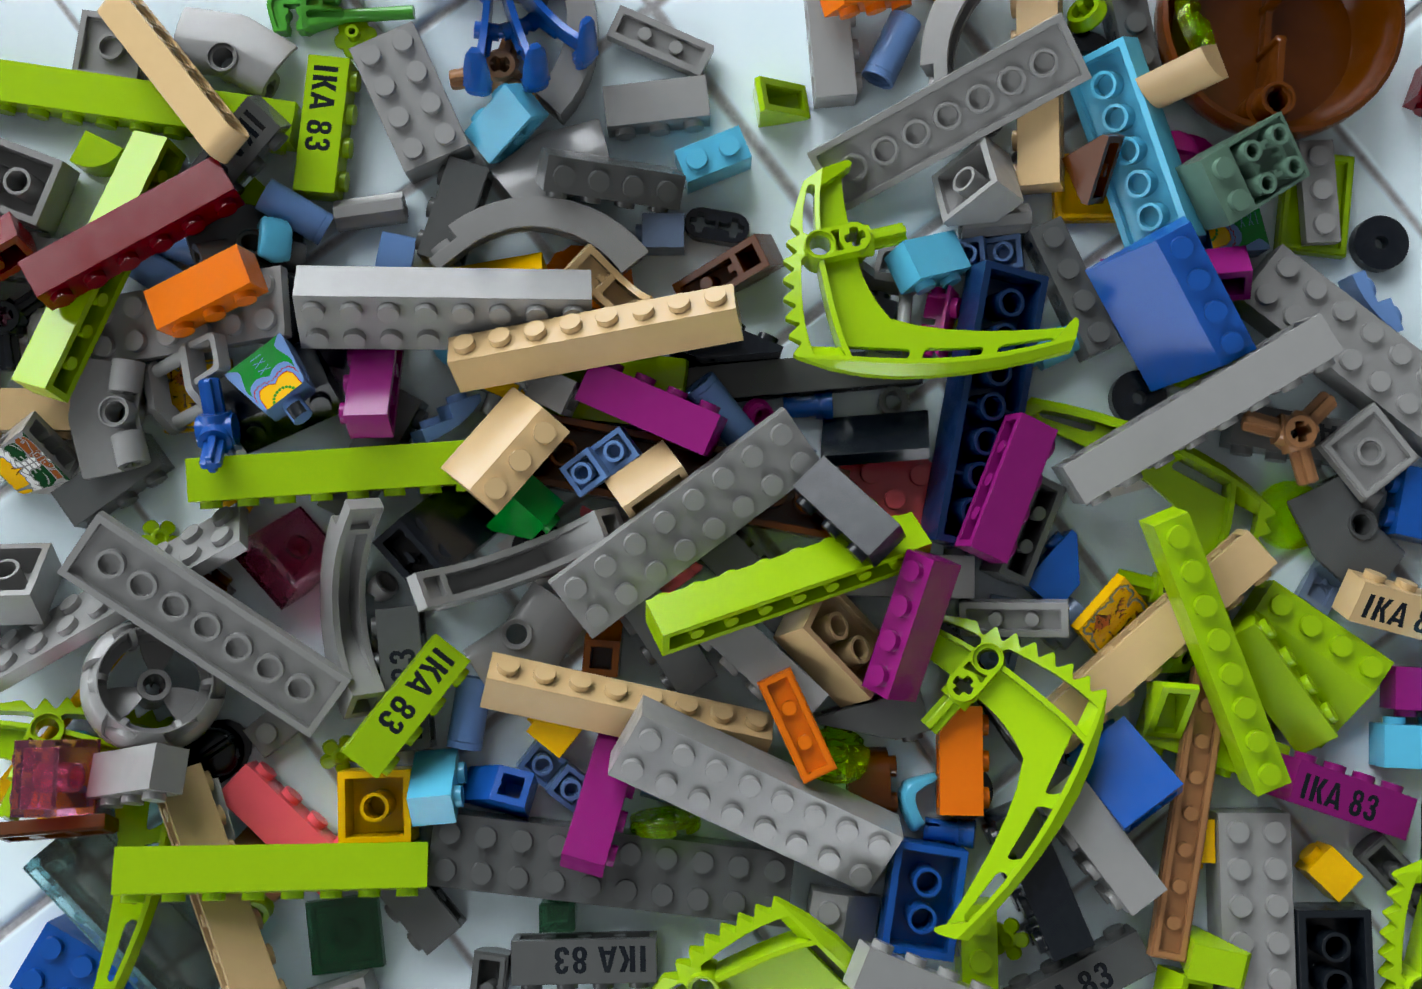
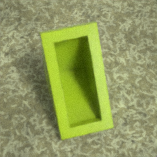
(779, 102)
(1168, 707)
(1215, 960)

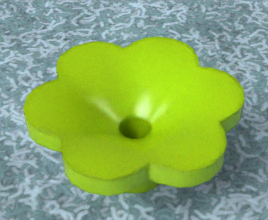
(346, 40)

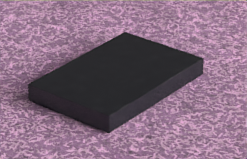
(876, 438)

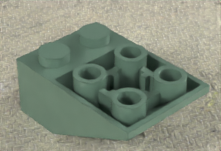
(1243, 172)

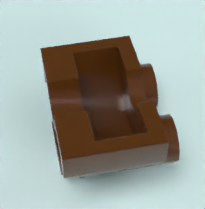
(876, 782)

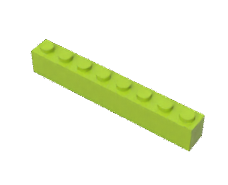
(69, 333)
(322, 474)
(770, 589)
(1215, 650)
(268, 869)

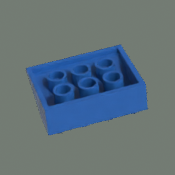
(1170, 306)

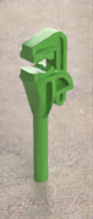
(326, 14)

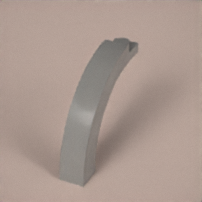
(942, 36)
(567, 84)
(543, 216)
(511, 567)
(344, 603)

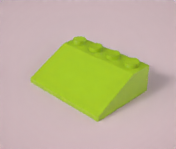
(1335, 659)

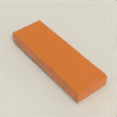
(796, 725)

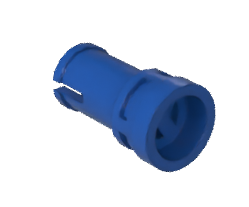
(811, 406)
(958, 832)

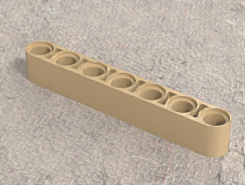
(175, 77)

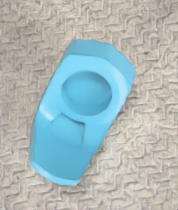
(274, 239)
(907, 799)

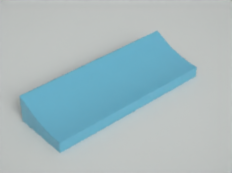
(1144, 183)

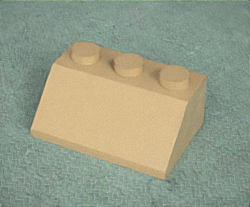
(505, 450)
(832, 646)

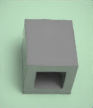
(554, 393)

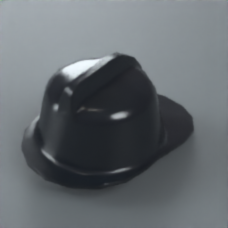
(221, 749)

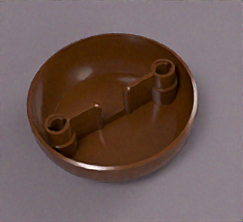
(1291, 57)

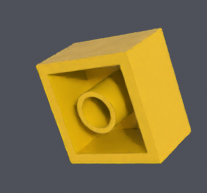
(374, 808)

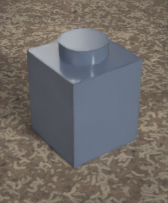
(662, 233)

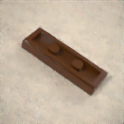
(58, 827)

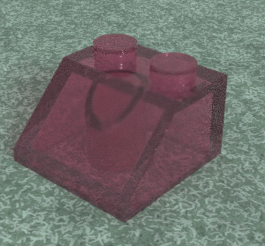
(286, 557)
(52, 778)

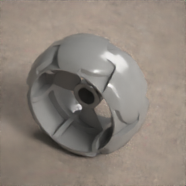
(108, 708)

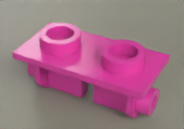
(942, 309)

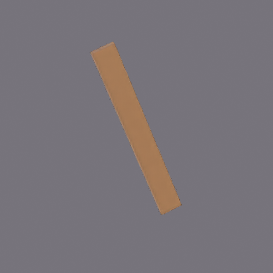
(1185, 832)

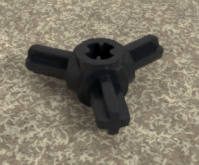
(9, 335)

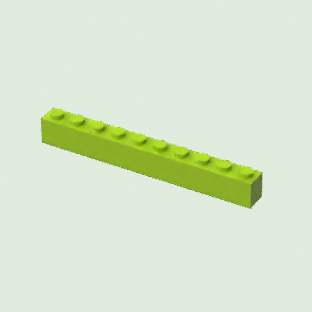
(110, 101)

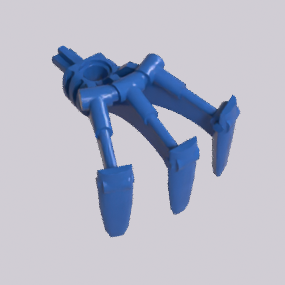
(536, 66)

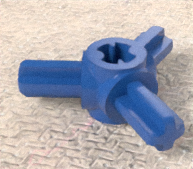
(216, 428)

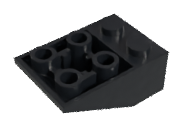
(750, 349)
(437, 533)

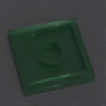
(345, 934)

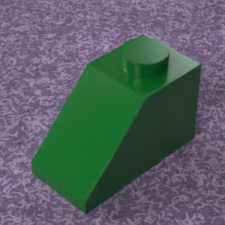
(528, 511)

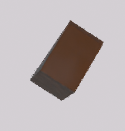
(1093, 167)

